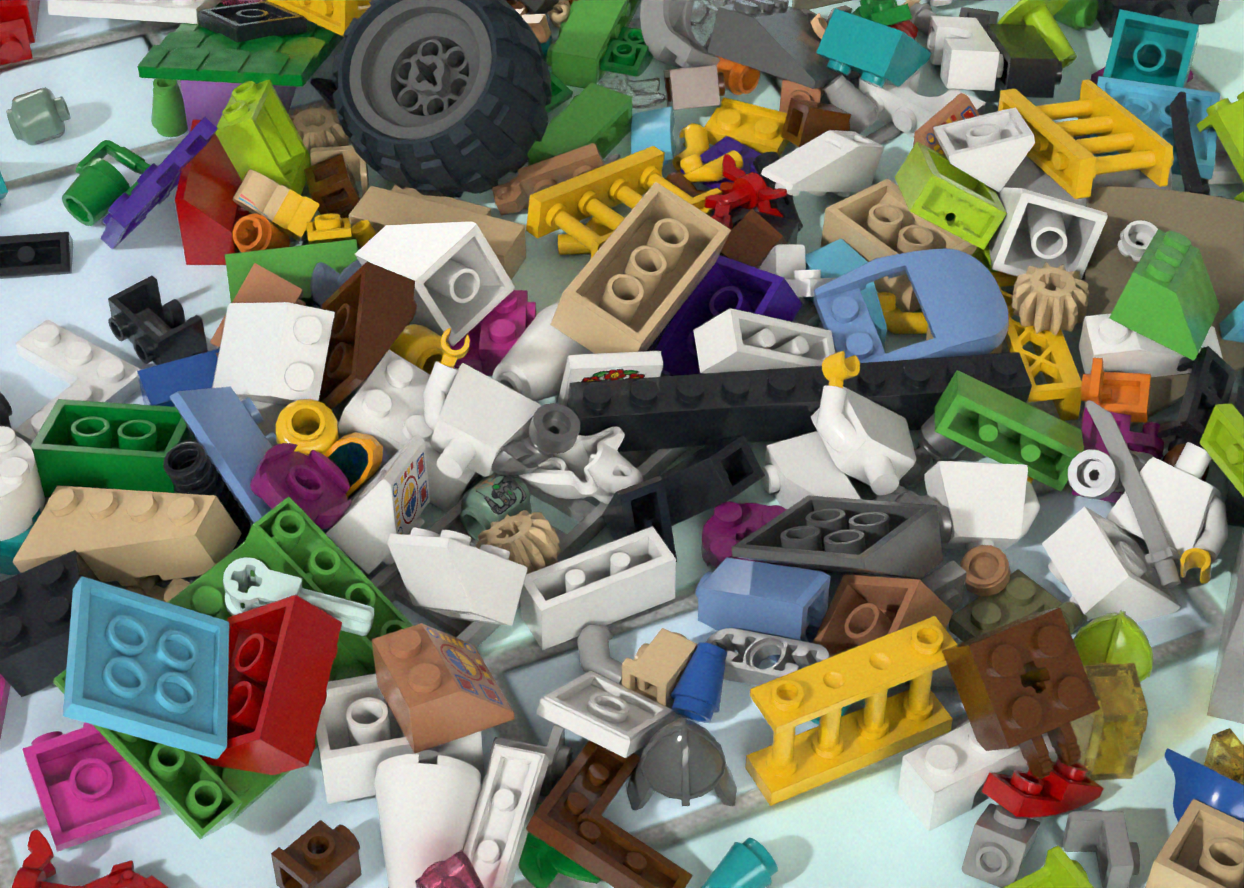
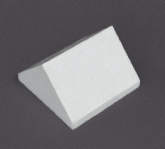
(987, 145)

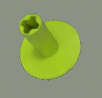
(1040, 15)

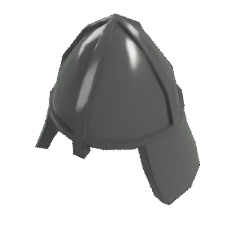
(683, 765)

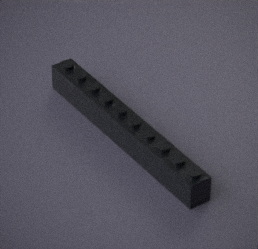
(772, 401)

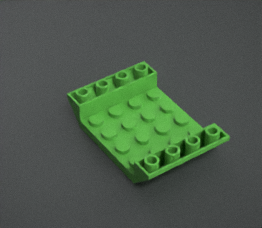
(293, 545)

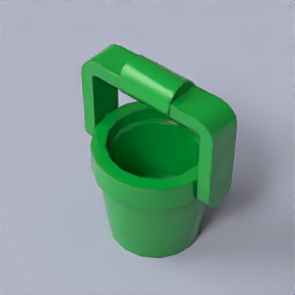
(100, 182)

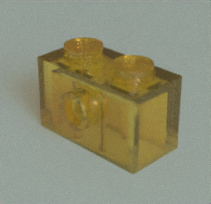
(1114, 733)

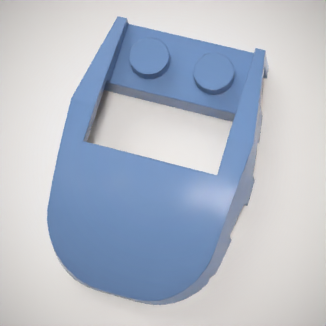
(954, 295)

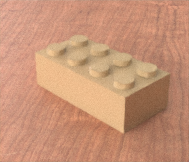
(640, 275)

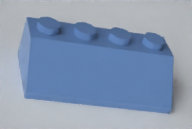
(230, 439)

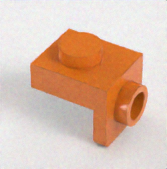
(1118, 391)

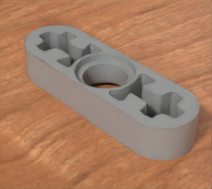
(755, 647)

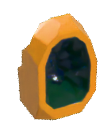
(357, 457)

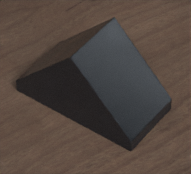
(639, 509)

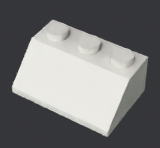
(361, 732)

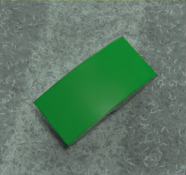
(883, 11)
(627, 54)

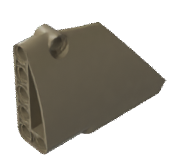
(1210, 224)

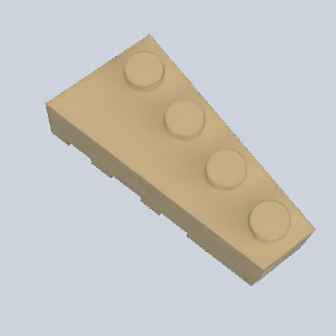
(131, 533)

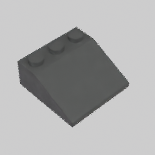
(772, 40)
(850, 537)

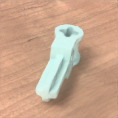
(273, 586)

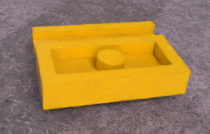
(748, 124)

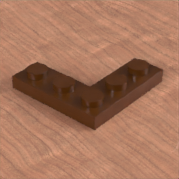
(574, 824)

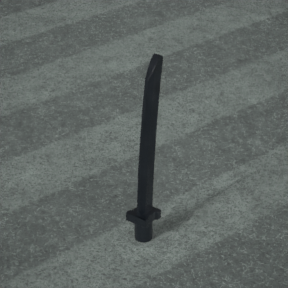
(1184, 146)

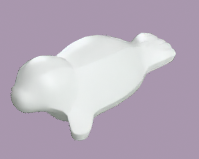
(587, 469)

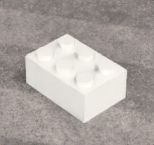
(393, 412)

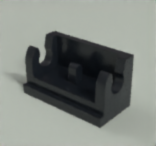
(1207, 386)

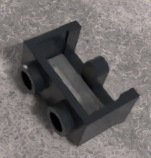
(153, 329)

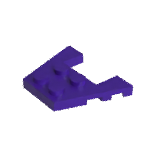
(154, 186)

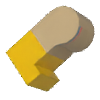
(276, 203)

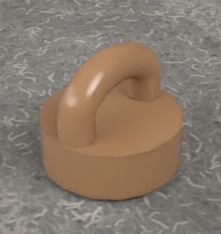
(986, 570)

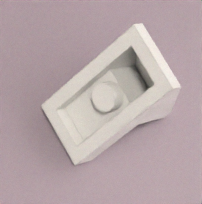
(790, 263)

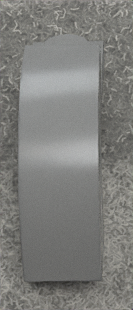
(670, 35)

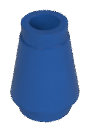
(701, 684)

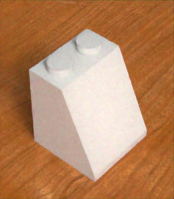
(1043, 231)
(452, 271)
(273, 351)

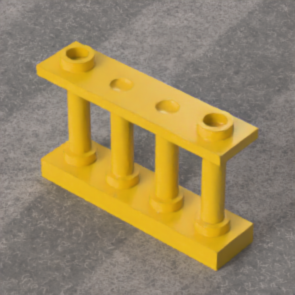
(1072, 160)
(597, 192)
(863, 736)

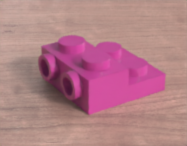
(499, 330)
(86, 786)

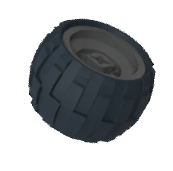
(391, 98)

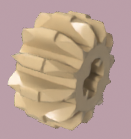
(319, 127)
(1050, 298)
(526, 537)

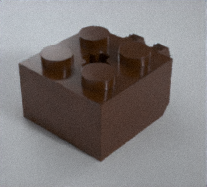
(1022, 685)

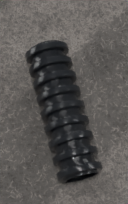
(195, 474)

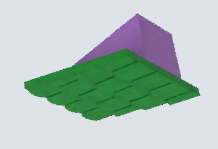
(215, 65)

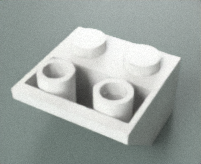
(456, 578)

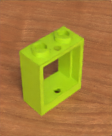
(262, 136)
(937, 188)

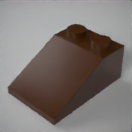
(367, 320)

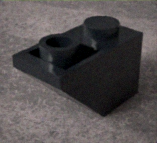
(710, 477)

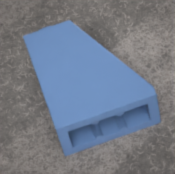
(764, 599)

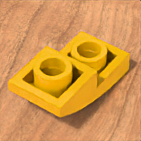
(328, 229)

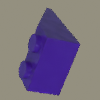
(724, 287)

